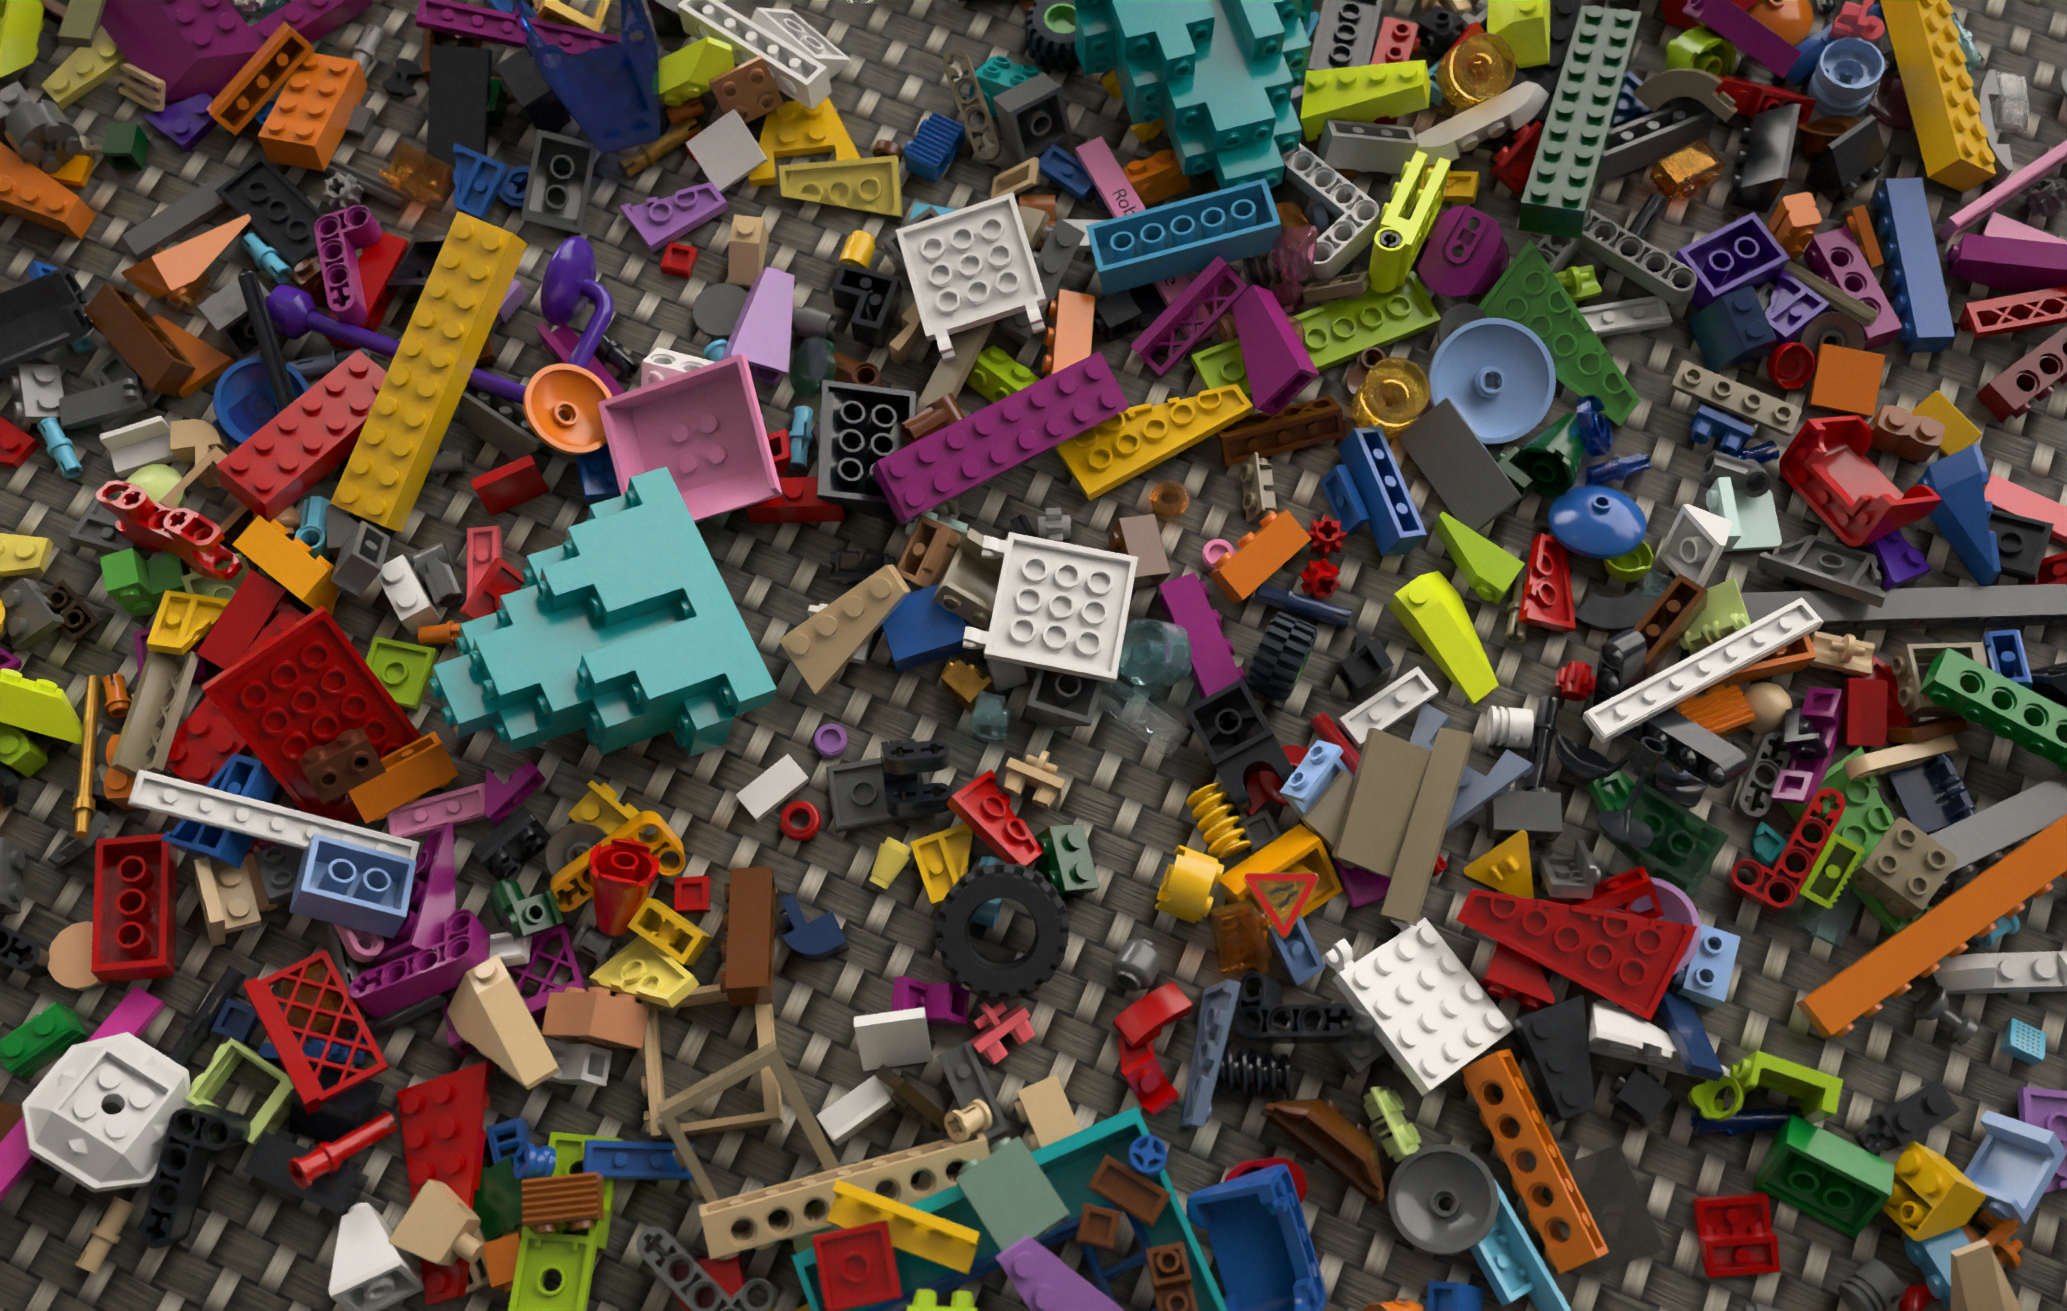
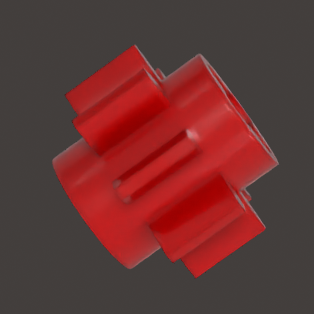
(1334, 536)
(1320, 579)
(1576, 681)

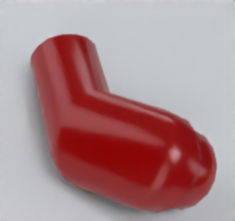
(1916, 1298)

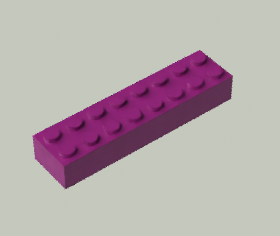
(999, 438)

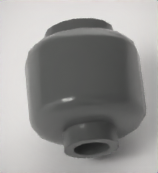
(1136, 965)

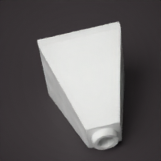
(367, 1267)

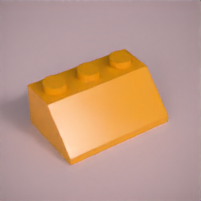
(289, 563)
(1291, 853)

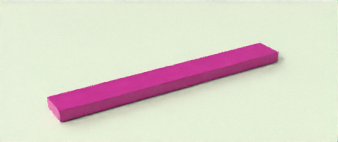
(131, 1016)

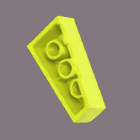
(1363, 94)

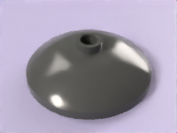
(1440, 1175)

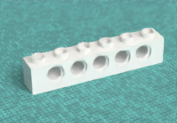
(790, 68)

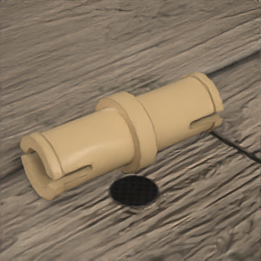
(105, 1235)

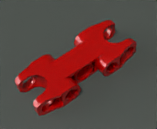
(174, 531)

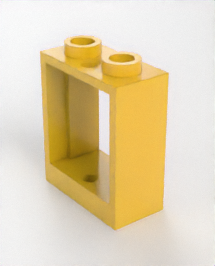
(562, 14)

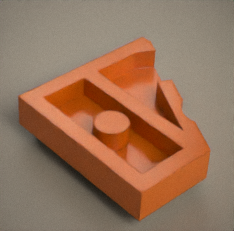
(1860, 226)

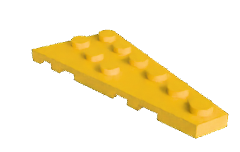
(1148, 437)

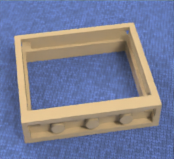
(653, 1083)

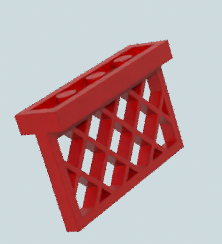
(285, 1043)

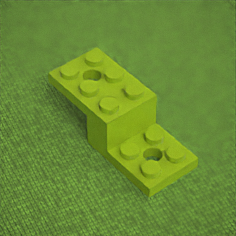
(567, 1249)

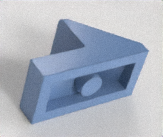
(1297, 952)

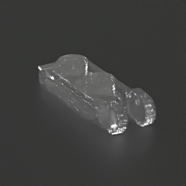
(1145, 720)

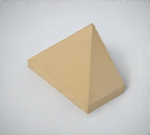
(1016, 179)

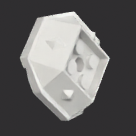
(84, 1142)

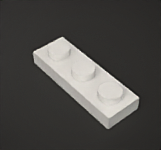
(1388, 705)

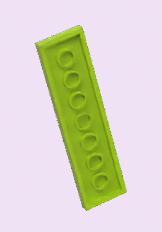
(1334, 332)

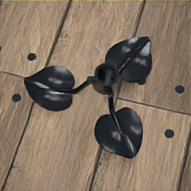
(1645, 764)

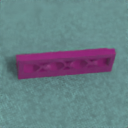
(1181, 309)
(561, 346)

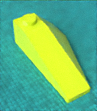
(1442, 627)

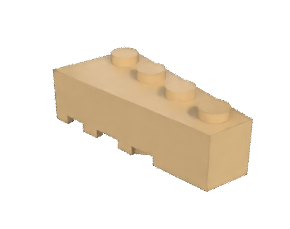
(837, 632)

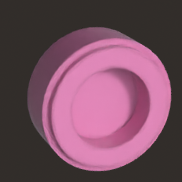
(1213, 551)

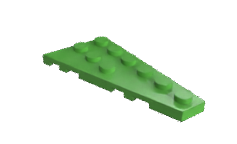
(1537, 299)
(1862, 823)

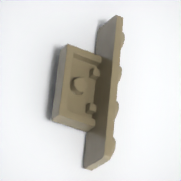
(1736, 398)

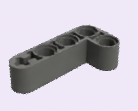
(698, 1278)

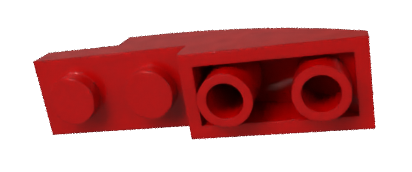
(1757, 97)

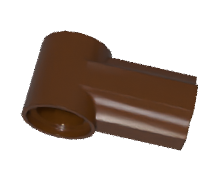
(854, 372)
(934, 418)

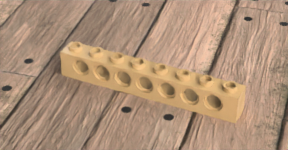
(793, 1195)

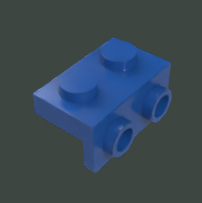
(597, 475)

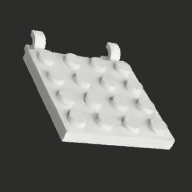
(971, 270)
(1057, 607)
(1421, 1003)

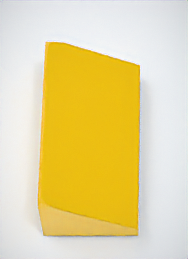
(1958, 431)

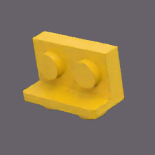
(602, 809)

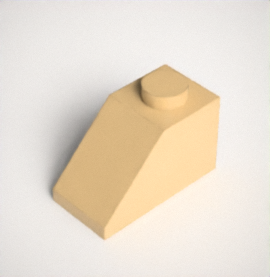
(746, 250)

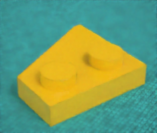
(183, 621)
(943, 859)

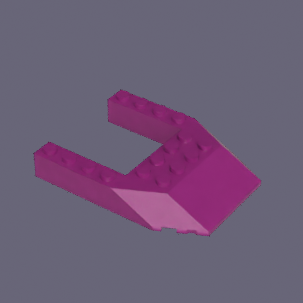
(207, 42)

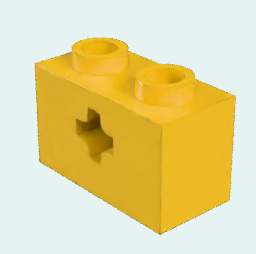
(669, 931)

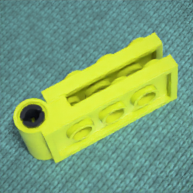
(1399, 238)

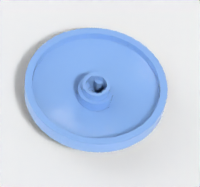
(1495, 378)

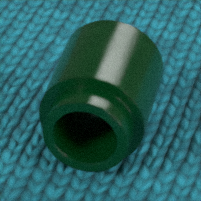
(502, 895)

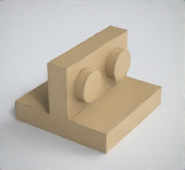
(225, 899)

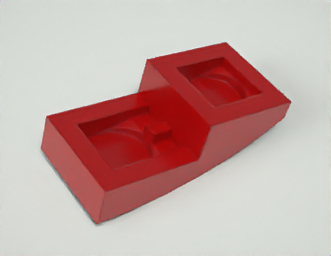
(1150, 1013)

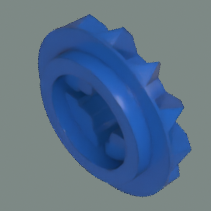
(509, 192)

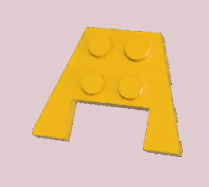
(801, 131)

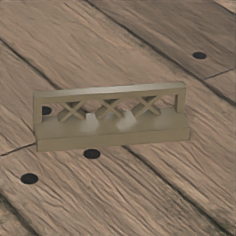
(154, 713)

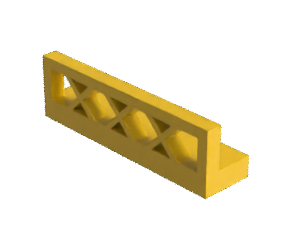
(909, 1227)

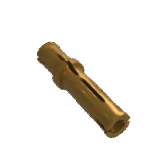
(653, 151)

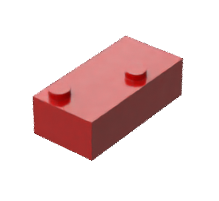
(134, 909)

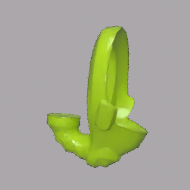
(1704, 1098)

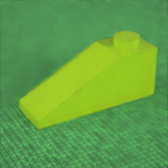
(1481, 562)

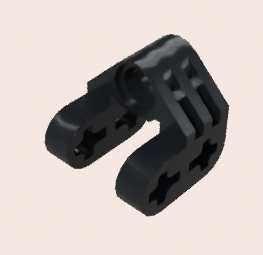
(899, 770)

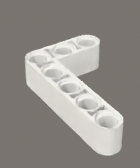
(1349, 215)

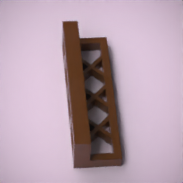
(1289, 430)

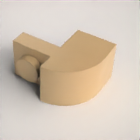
(192, 441)

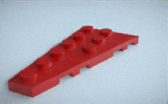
(1602, 950)
(446, 1145)

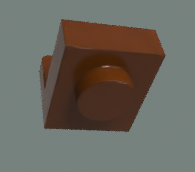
(309, 278)

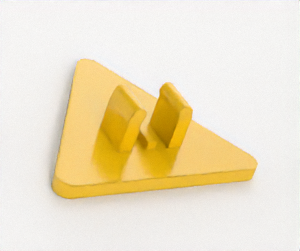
(1506, 867)

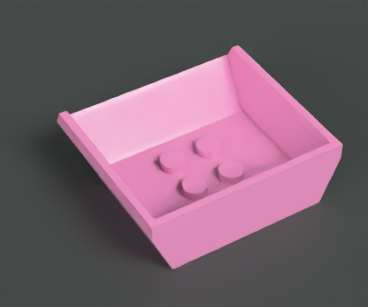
(703, 430)

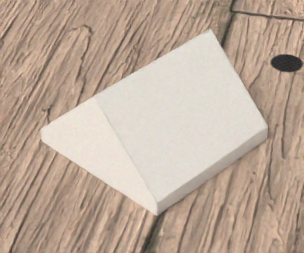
(1695, 543)

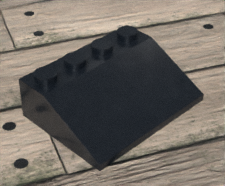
(854, 432)

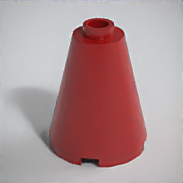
(620, 882)

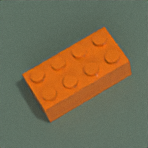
(313, 111)

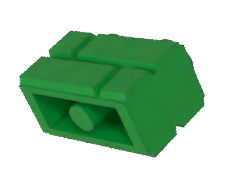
(41, 1040)

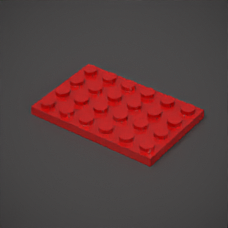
(303, 695)

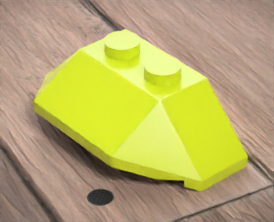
(1524, 27)
(19, 33)
(688, 70)
(38, 707)

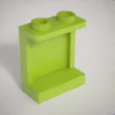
(1815, 1089)

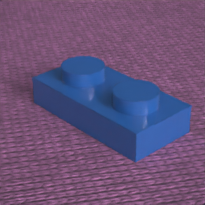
(1065, 172)
(1344, 499)

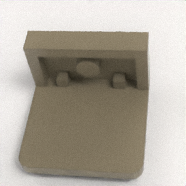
(1904, 869)

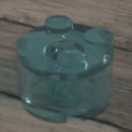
(1155, 653)

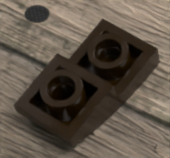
(77, 615)

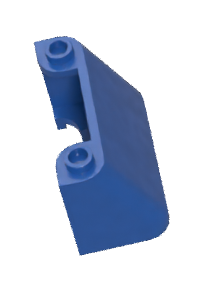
(1260, 1242)

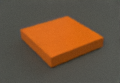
(1846, 380)

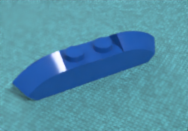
(1813, 48)

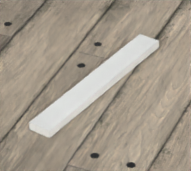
(1702, 670)
(253, 816)

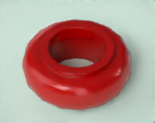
(794, 809)

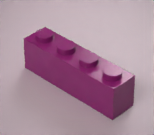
(1187, 606)

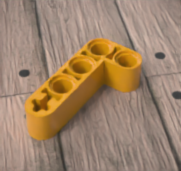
(660, 842)

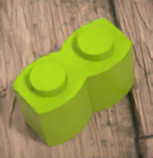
(20, 751)

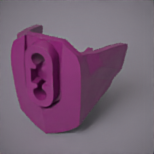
(1483, 260)

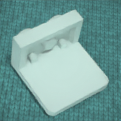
(1752, 518)

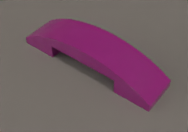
(1804, 778)

